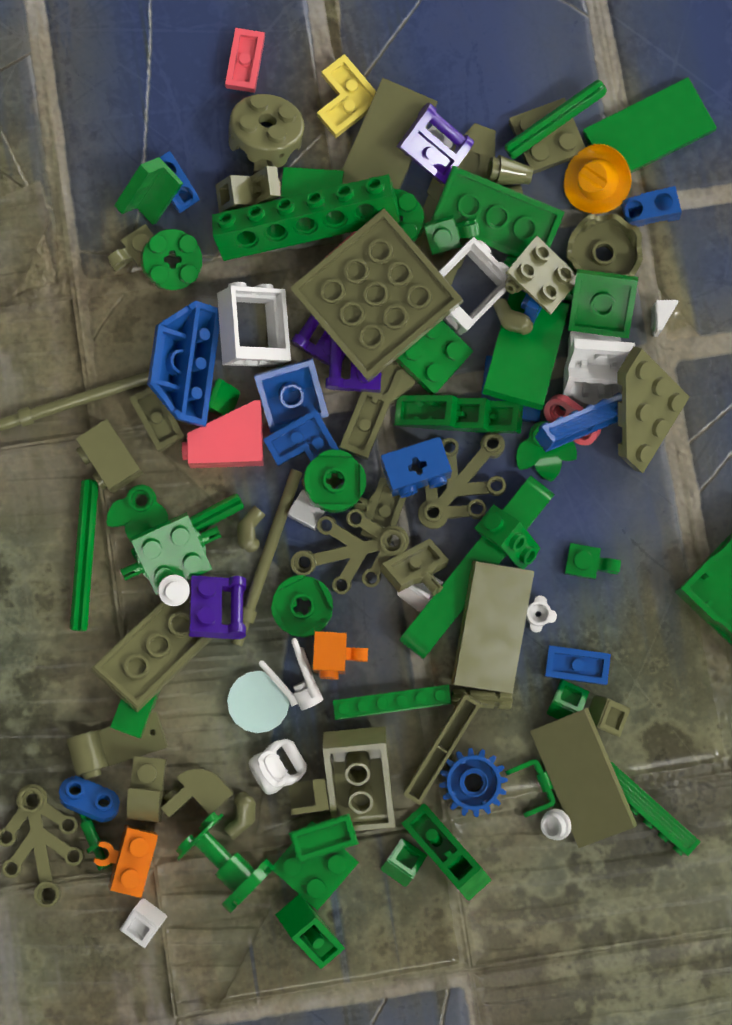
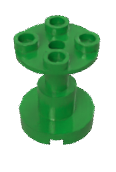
(233, 870)

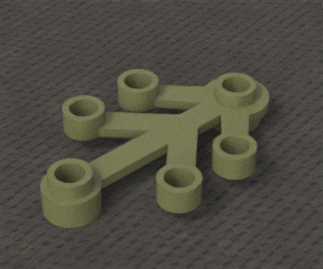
(459, 485)
(355, 549)
(39, 839)

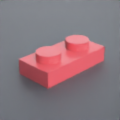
(245, 60)

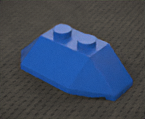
(185, 361)

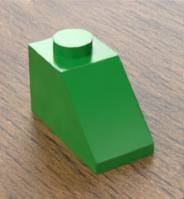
(309, 931)

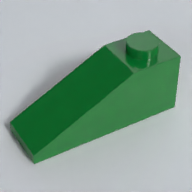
(446, 852)

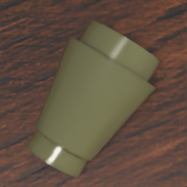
(508, 172)

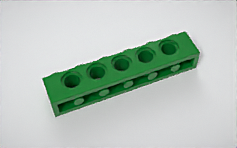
(302, 217)

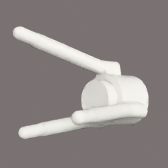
(306, 692)

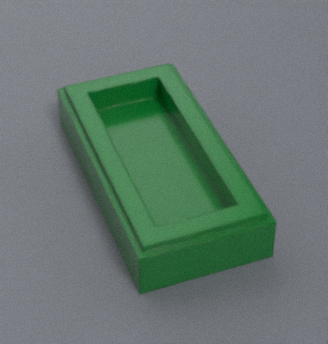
(323, 838)

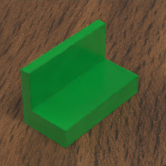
(150, 190)

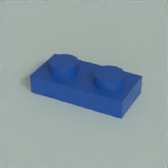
(577, 665)

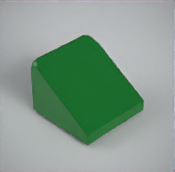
(223, 398)
(567, 700)
(403, 862)

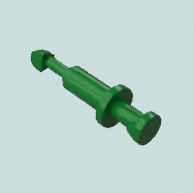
(92, 838)

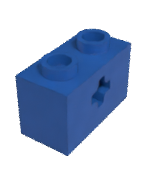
(428, 456)

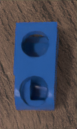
(186, 195)
(652, 207)

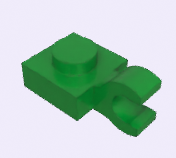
(446, 234)
(586, 561)

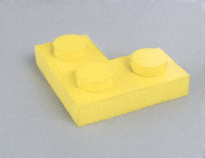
(353, 97)

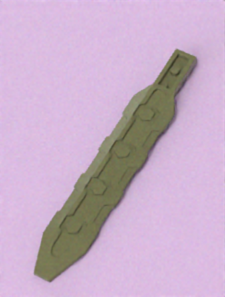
(395, 381)

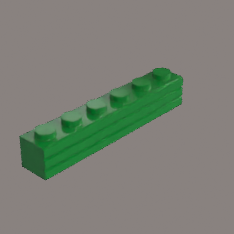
(392, 702)
(656, 816)

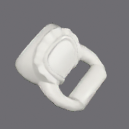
(269, 769)

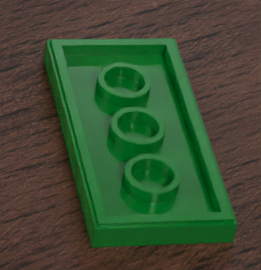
(654, 125)
(504, 216)
(525, 363)

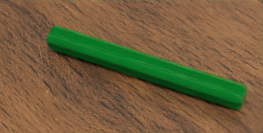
(84, 555)

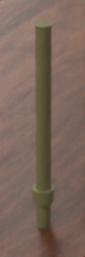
(28, 416)
(268, 551)

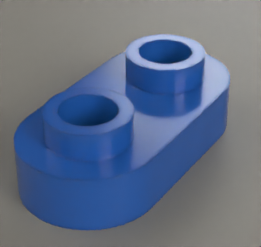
(87, 800)

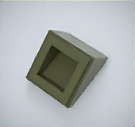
(608, 715)

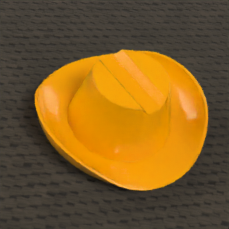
(597, 179)

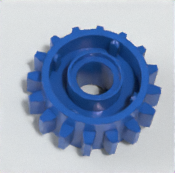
(489, 788)

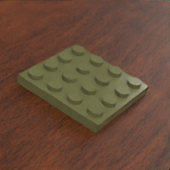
(376, 294)

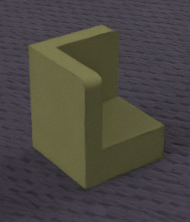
(308, 796)

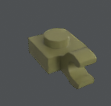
(132, 248)

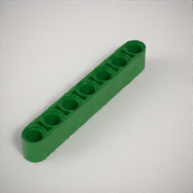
(450, 601)

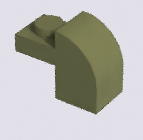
(245, 191)
(201, 784)
(146, 789)

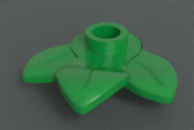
(546, 463)
(135, 517)

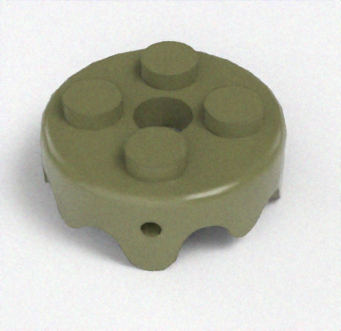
(263, 142)
(609, 232)

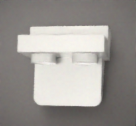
(593, 367)

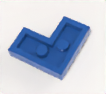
(304, 435)

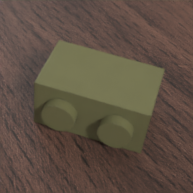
(108, 456)

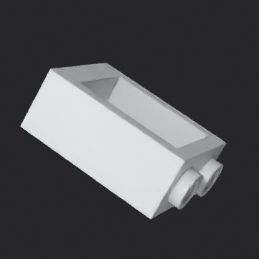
(495, 270)
(276, 319)

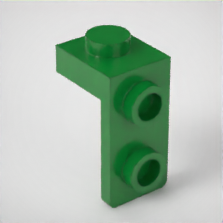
(509, 536)

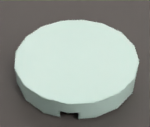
(257, 702)

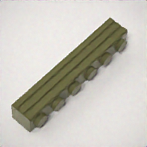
(441, 748)

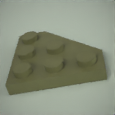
(647, 407)

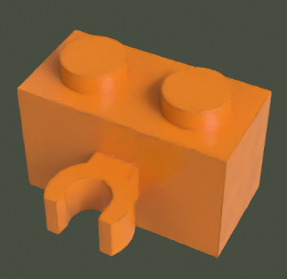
(332, 653)
(130, 860)

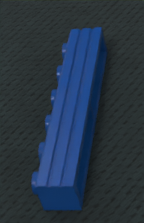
(579, 423)

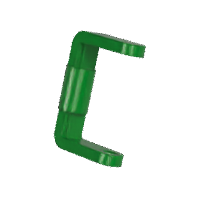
(544, 782)

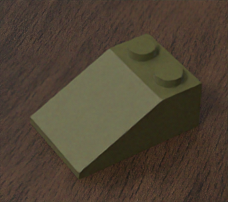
(359, 777)

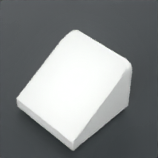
(660, 314)
(305, 512)
(417, 595)
(143, 922)

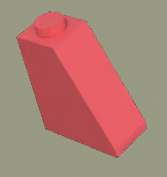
(228, 440)

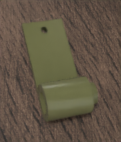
(109, 747)

